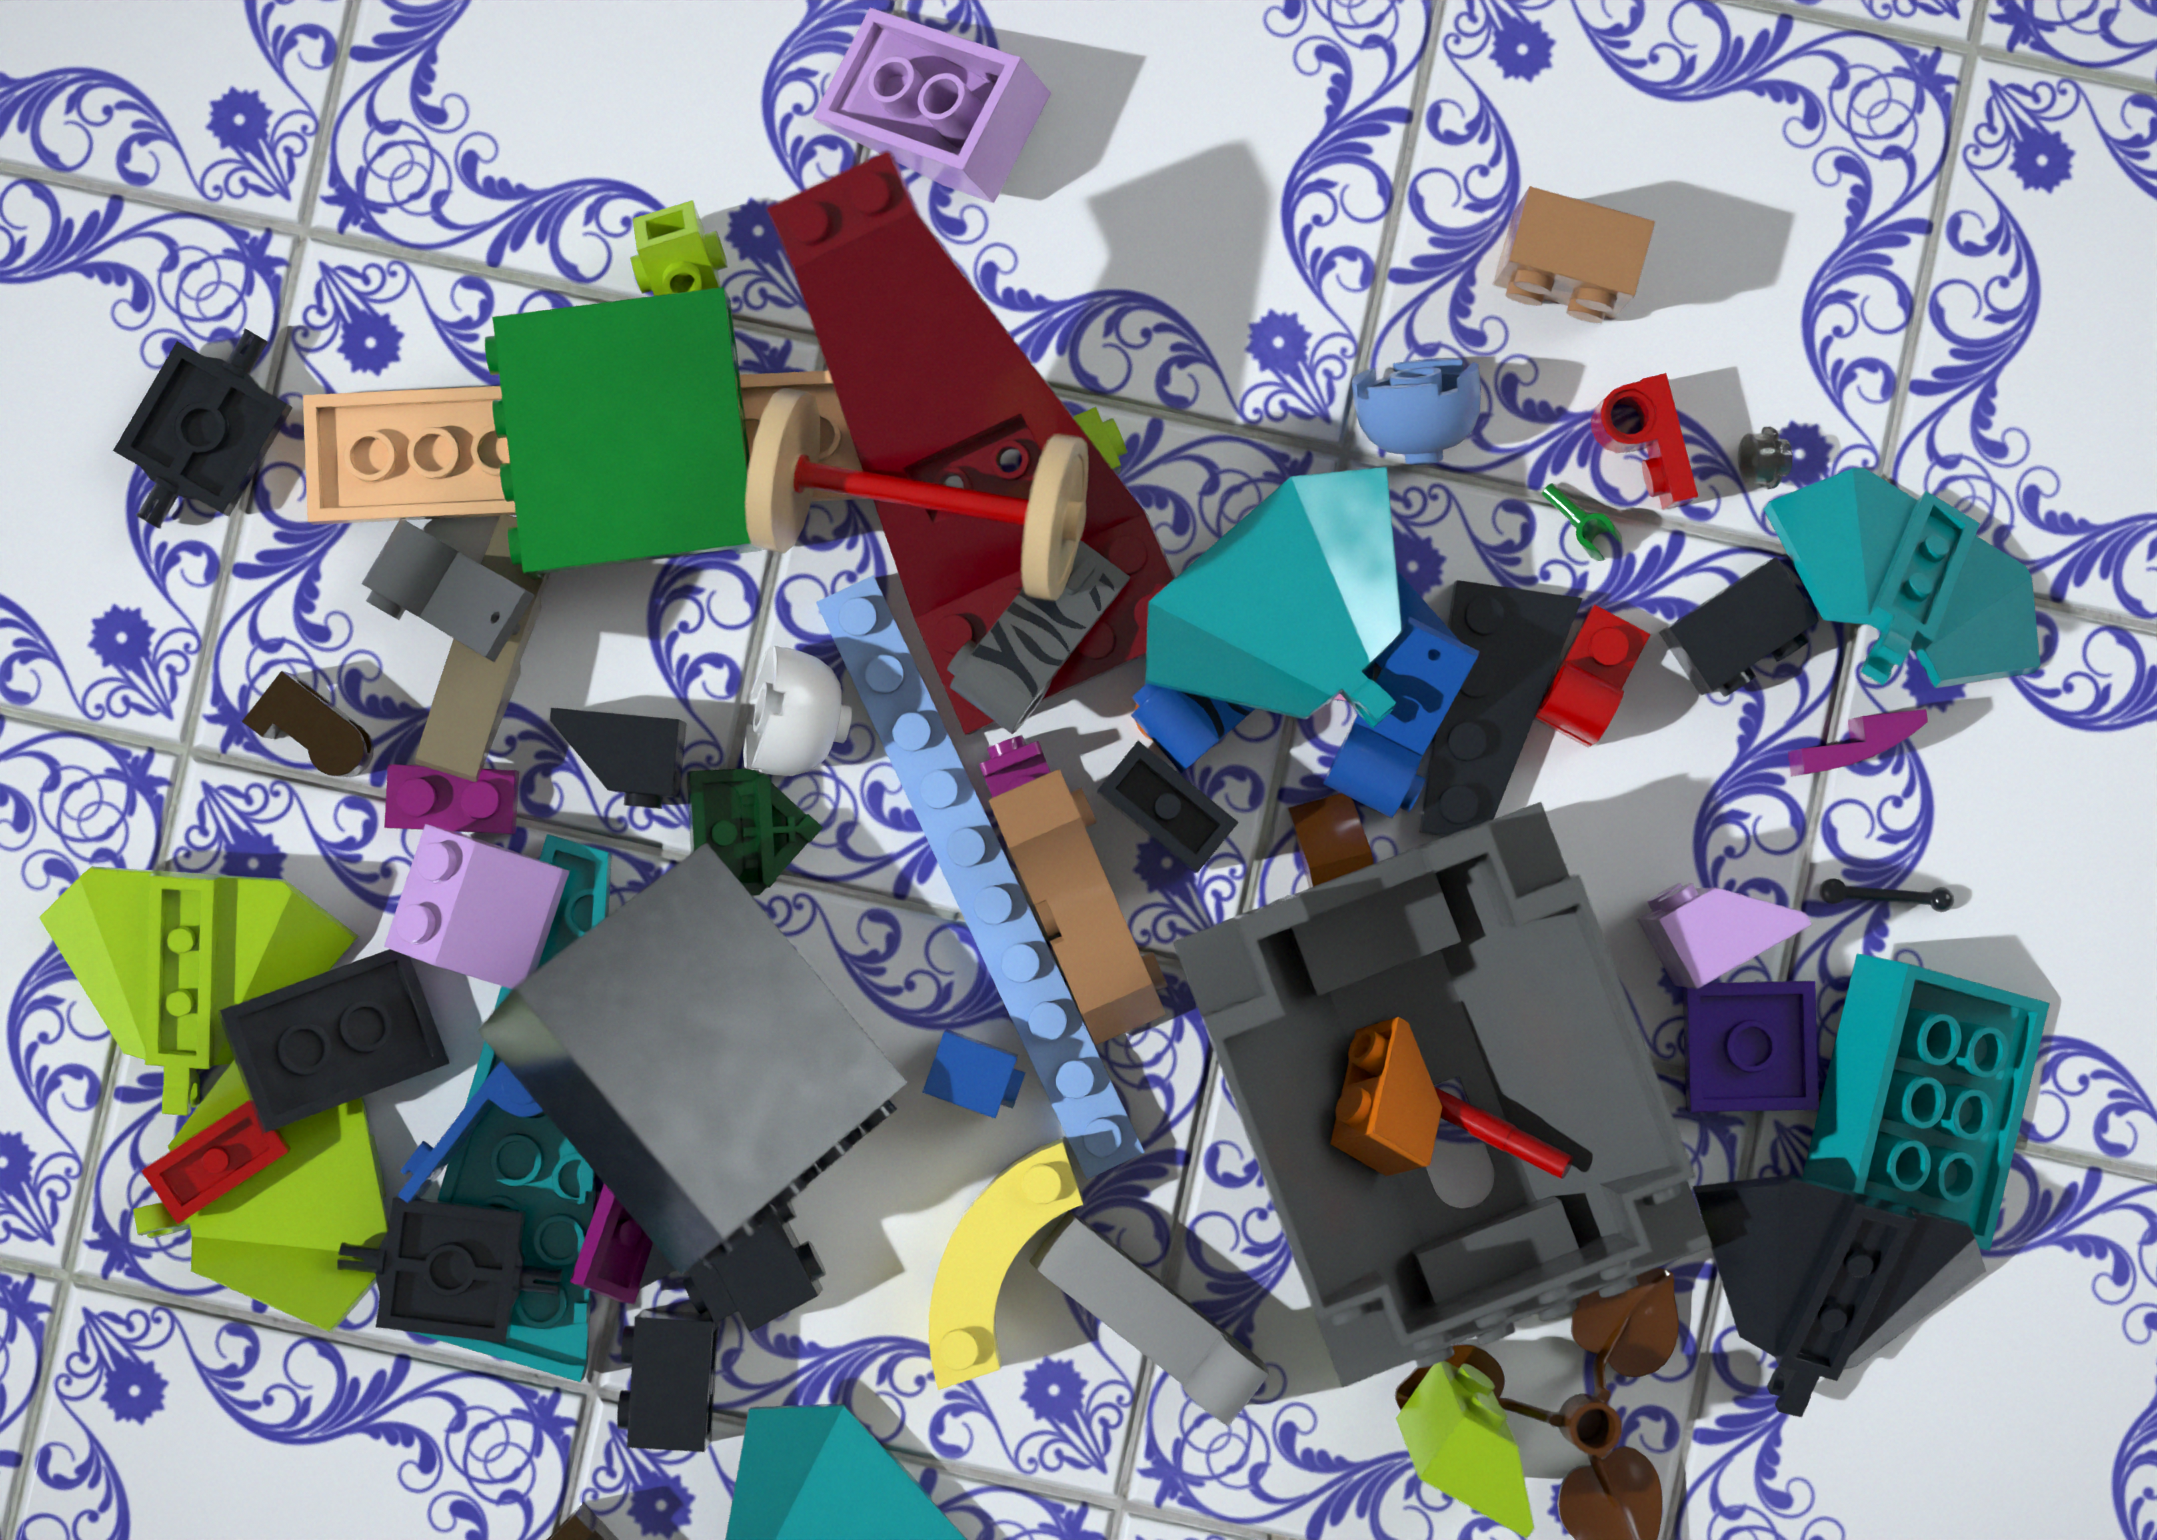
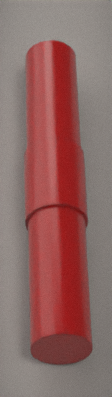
(1504, 1135)

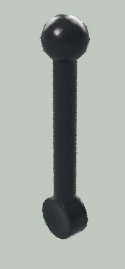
(1835, 891)

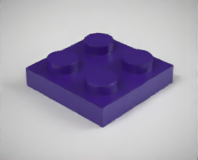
(1751, 1046)

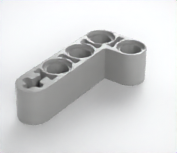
(1151, 1317)

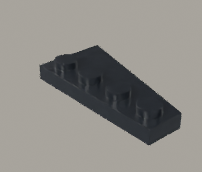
(1497, 703)

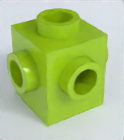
(676, 252)

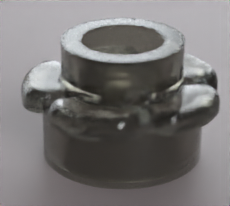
(1764, 458)

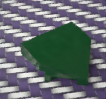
(747, 824)

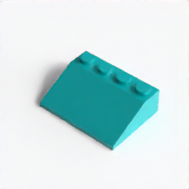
(1926, 1091)

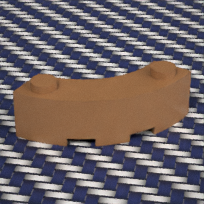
(1073, 897)

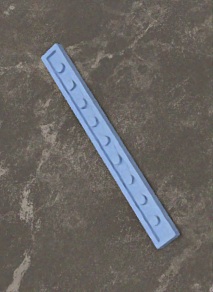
(980, 877)

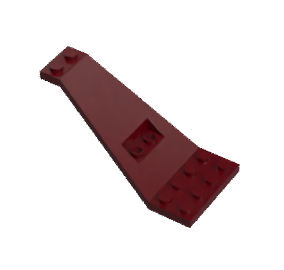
(943, 394)

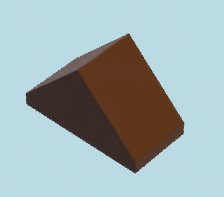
(1330, 838)

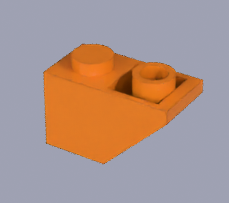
(1387, 1101)

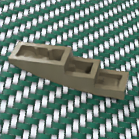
(473, 688)

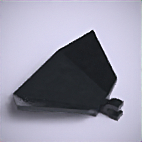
(1828, 1272)

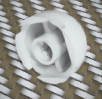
(794, 714)

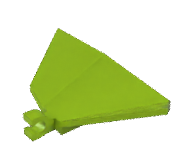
(180, 947)
(285, 1224)

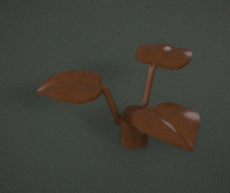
(1636, 1335)

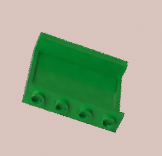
(621, 431)

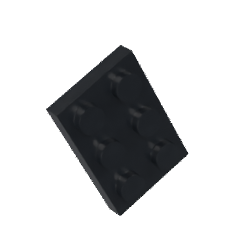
(332, 1038)

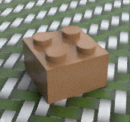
(1573, 255)

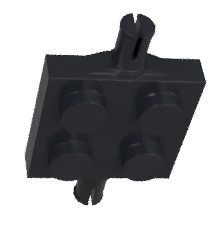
(202, 428)
(450, 1269)

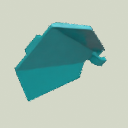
(1911, 575)
(1287, 602)
(826, 1478)

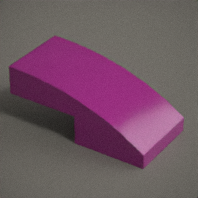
(1867, 738)

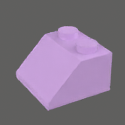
(476, 907)
(1713, 931)

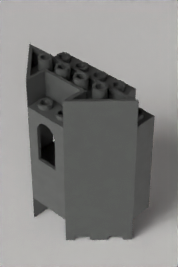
(1519, 999)

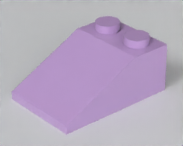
(934, 102)

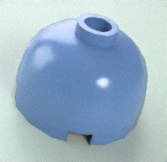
(1419, 407)

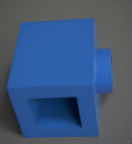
(974, 1074)

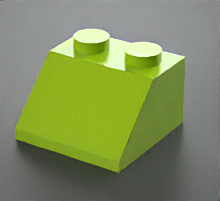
(1465, 1444)

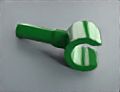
(1586, 524)

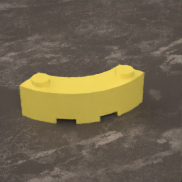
(980, 1253)

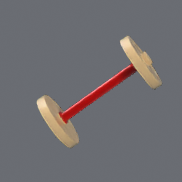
(787, 471)

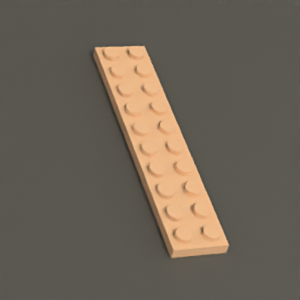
(442, 458)

